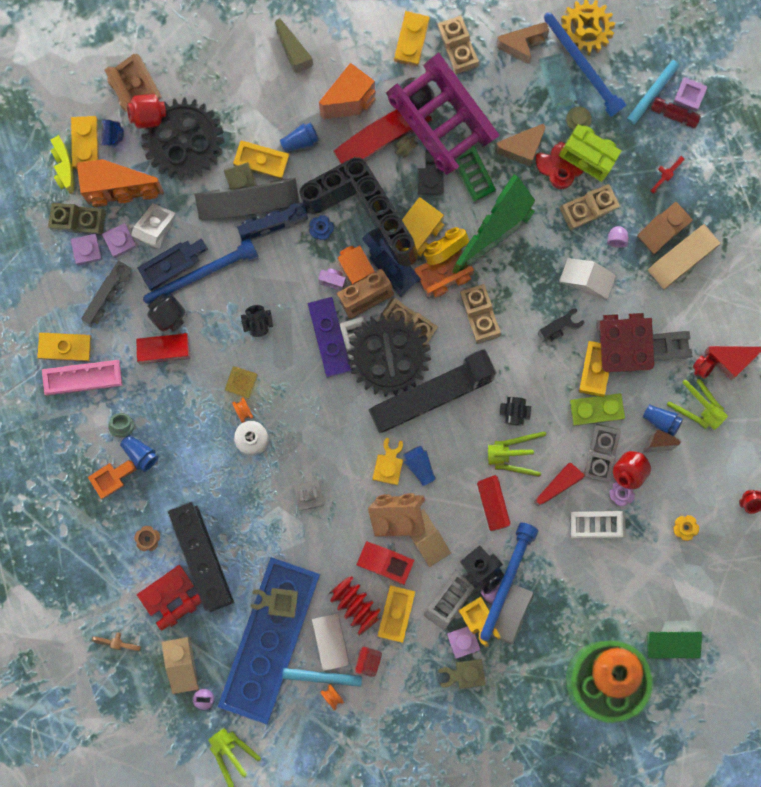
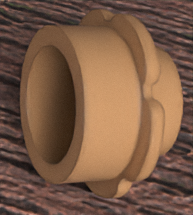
(140, 537)

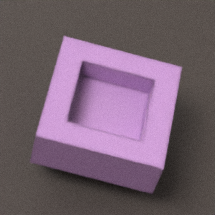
(690, 94)
(119, 240)
(86, 249)
(332, 278)
(463, 642)

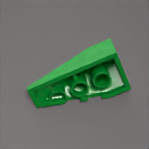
(508, 213)

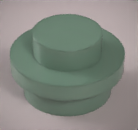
(121, 425)

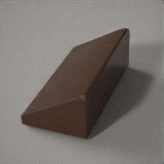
(661, 442)

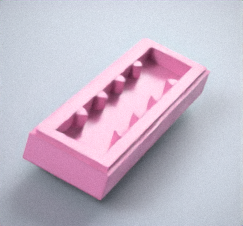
(82, 377)

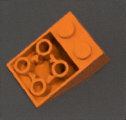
(107, 182)

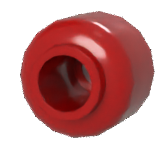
(146, 111)
(631, 468)

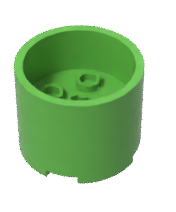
(590, 699)

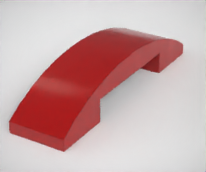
(375, 137)

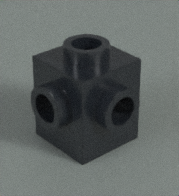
(482, 569)

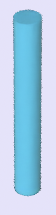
(653, 92)
(322, 677)

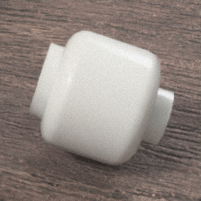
(256, 445)

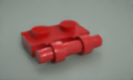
(165, 591)

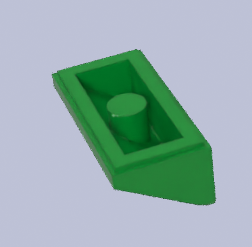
(674, 644)

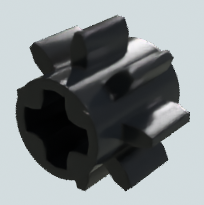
(257, 320)
(515, 411)

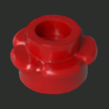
(704, 366)
(751, 501)

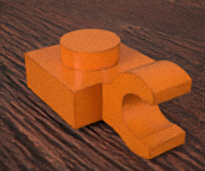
(108, 480)

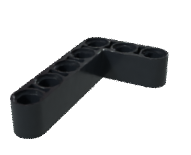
(351, 184)
(471, 375)

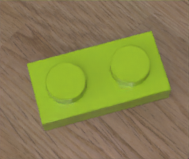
(597, 409)

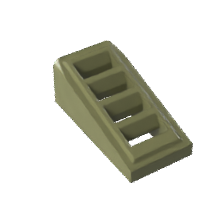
(296, 53)

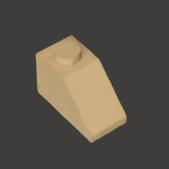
(180, 665)

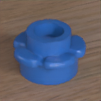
(314, 229)

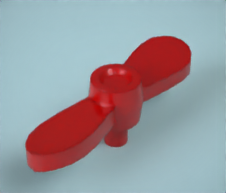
(667, 174)

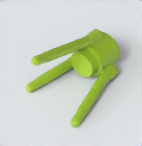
(713, 412)
(499, 454)
(223, 743)

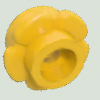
(679, 530)

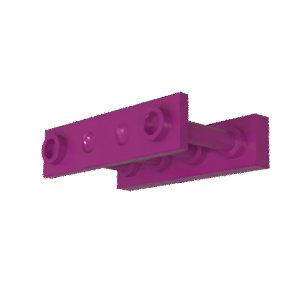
(466, 111)

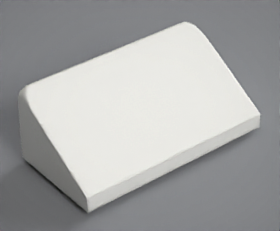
(330, 642)

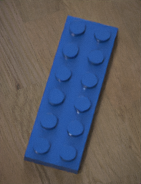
(267, 645)

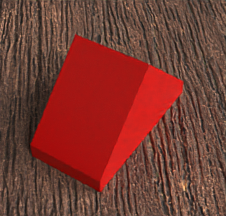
(732, 359)

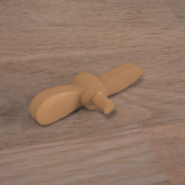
(115, 643)

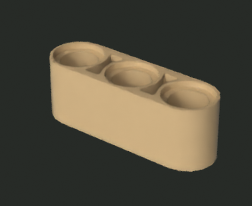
(684, 256)

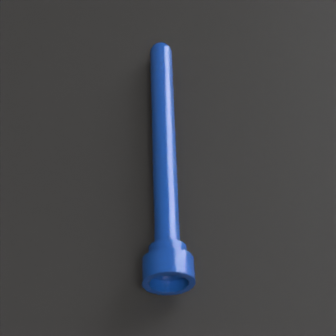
(612, 103)
(245, 251)
(525, 535)

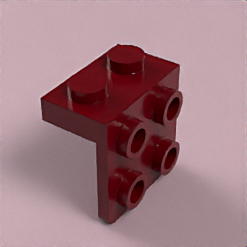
(626, 343)

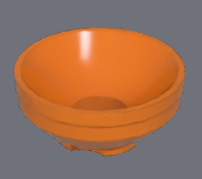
(603, 673)

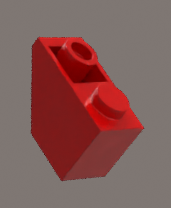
(385, 562)

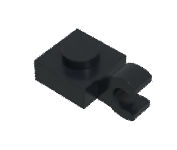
(430, 178)
(554, 330)

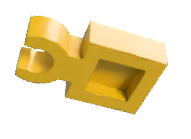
(388, 466)
(475, 617)

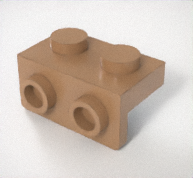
(131, 79)
(365, 293)
(397, 515)

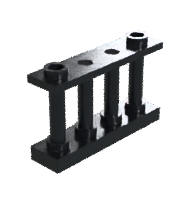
(200, 557)

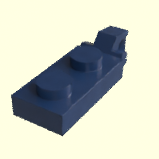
(272, 223)
(171, 263)
(401, 277)

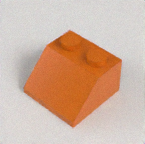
(348, 94)

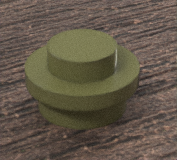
(578, 115)
(405, 145)

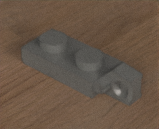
(106, 293)

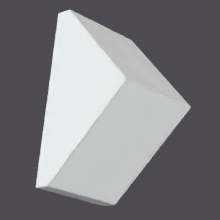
(588, 277)

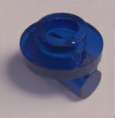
(111, 133)

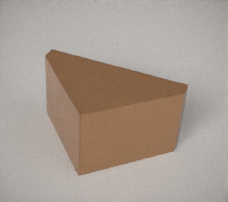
(522, 146)

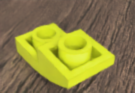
(64, 170)

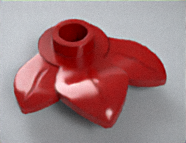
(553, 165)

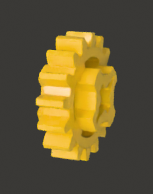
(592, 18)

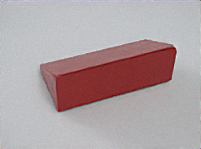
(162, 348)
(493, 503)

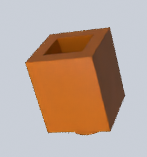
(354, 264)

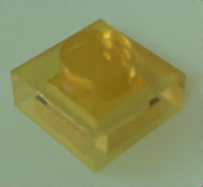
(241, 382)

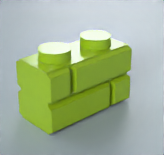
(590, 152)

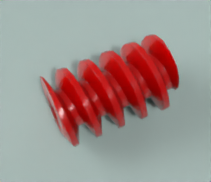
(355, 605)

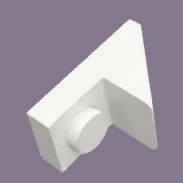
(154, 225)

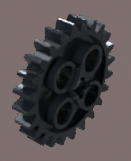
(193, 158)
(411, 350)

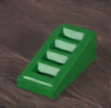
(480, 169)

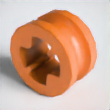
(242, 410)
(332, 697)

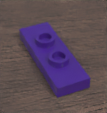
(329, 337)

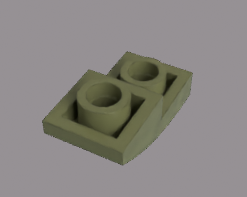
(77, 219)

